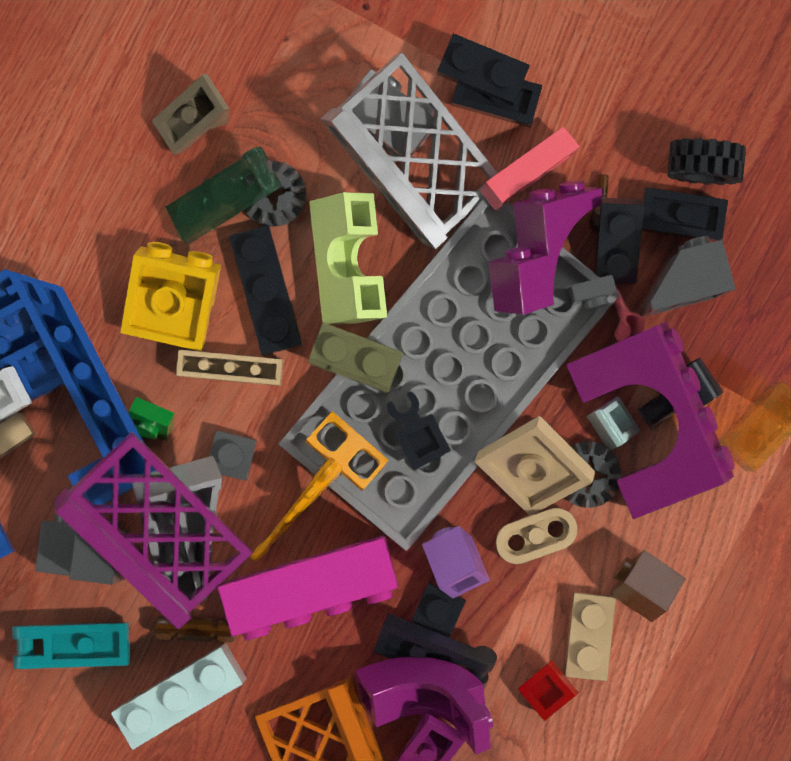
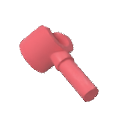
(629, 322)

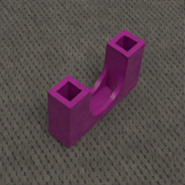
(697, 458)

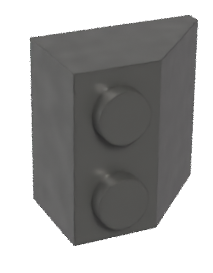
(690, 277)

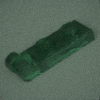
(223, 196)

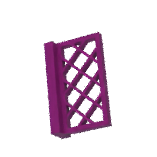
(130, 560)

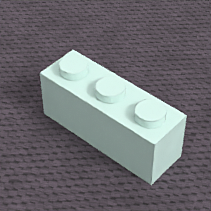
(179, 696)

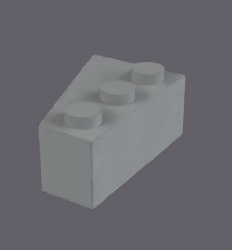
(205, 481)

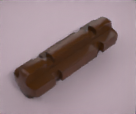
(193, 630)

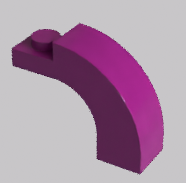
(426, 686)

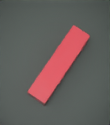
(529, 168)

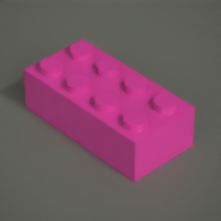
(308, 586)

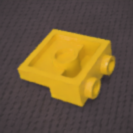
(170, 296)

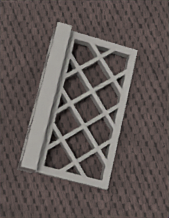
(384, 173)

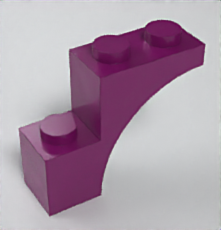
(526, 274)

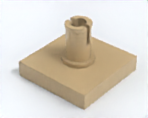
(535, 466)

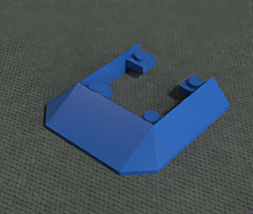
(53, 350)

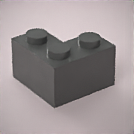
(68, 554)

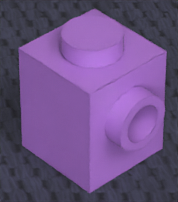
(455, 561)

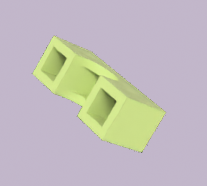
(338, 229)

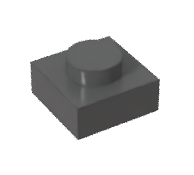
(592, 292)
(233, 454)

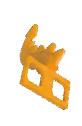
(335, 463)

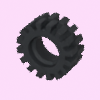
(706, 161)

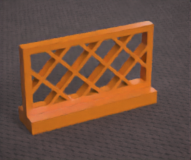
(346, 713)

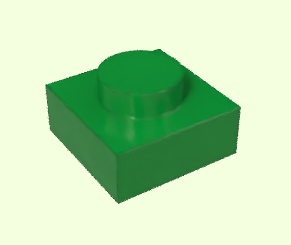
(151, 420)

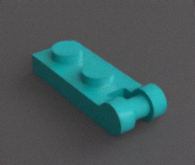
(72, 645)

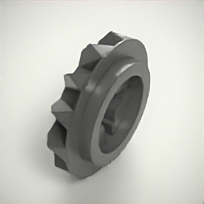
(288, 205)
(604, 488)

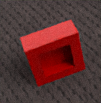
(548, 690)

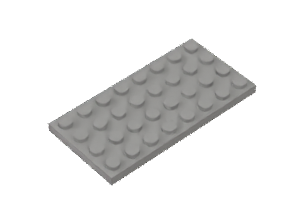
(462, 364)

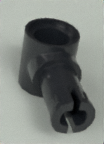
(660, 408)

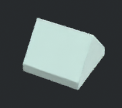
(613, 423)

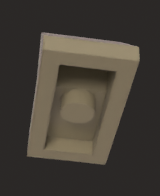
(192, 115)

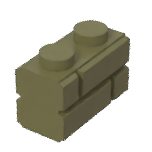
(355, 358)

